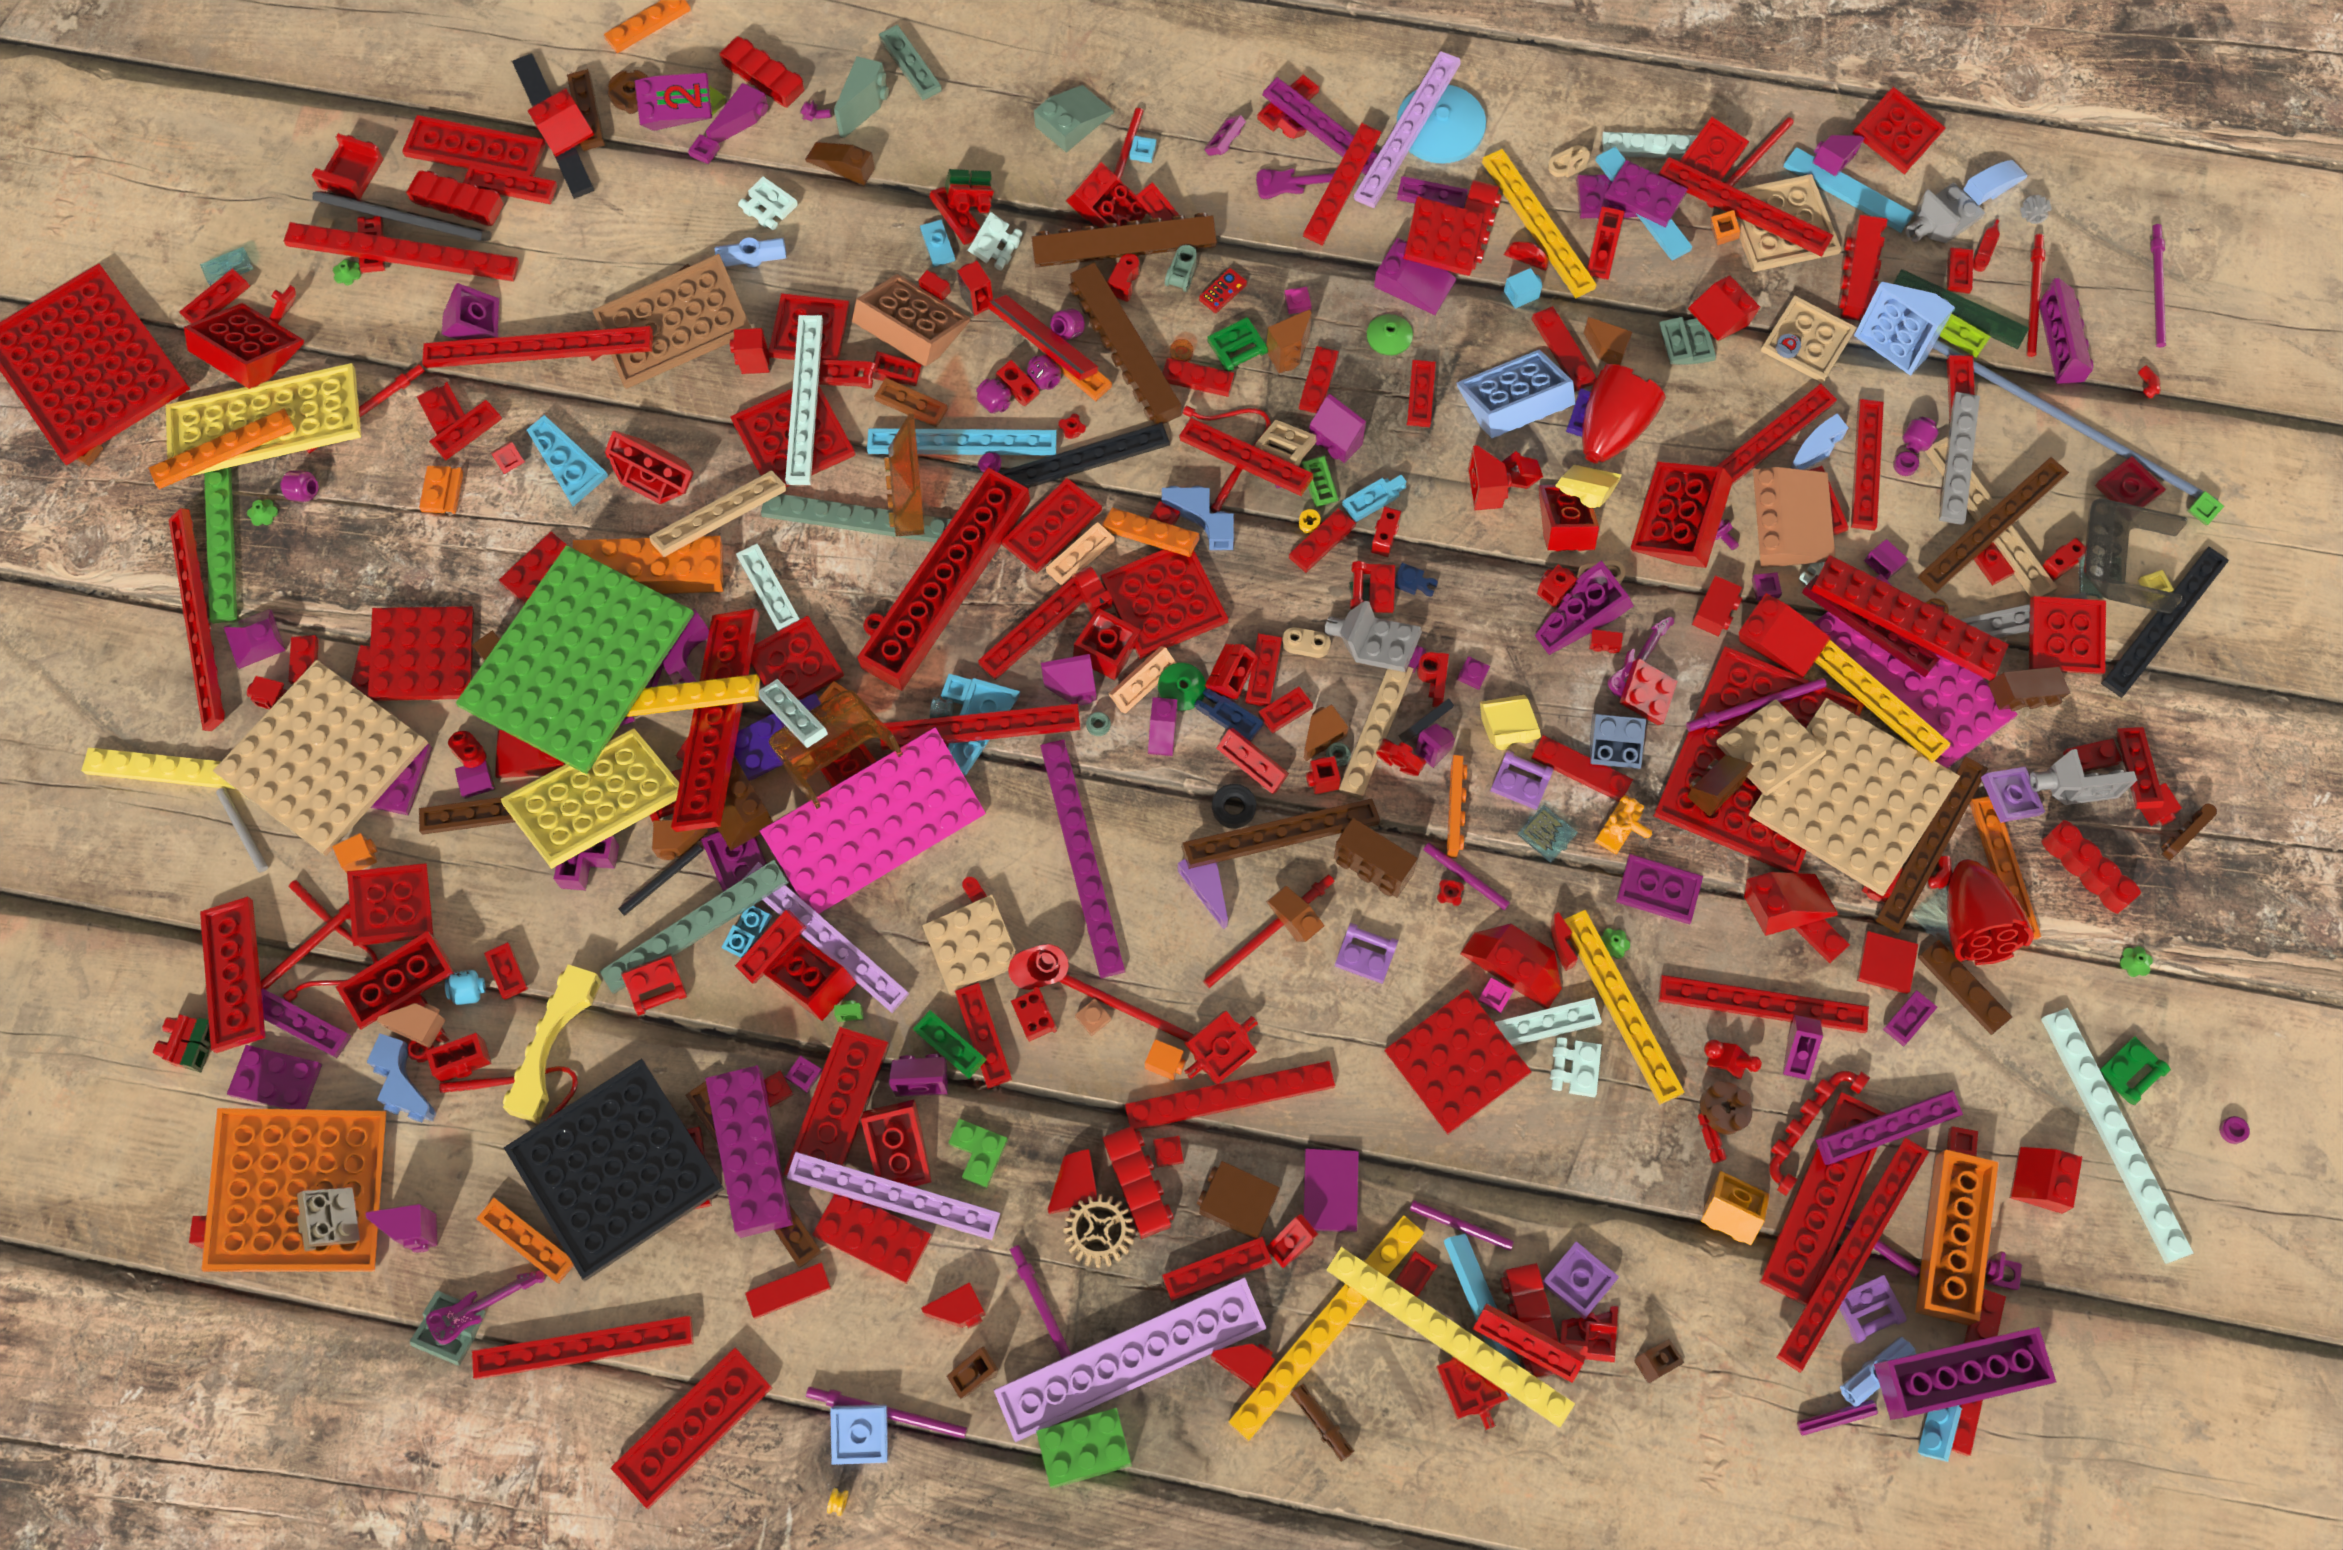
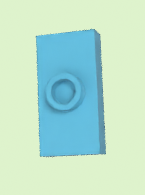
(937, 243)

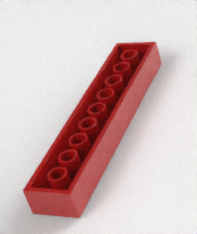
(944, 579)

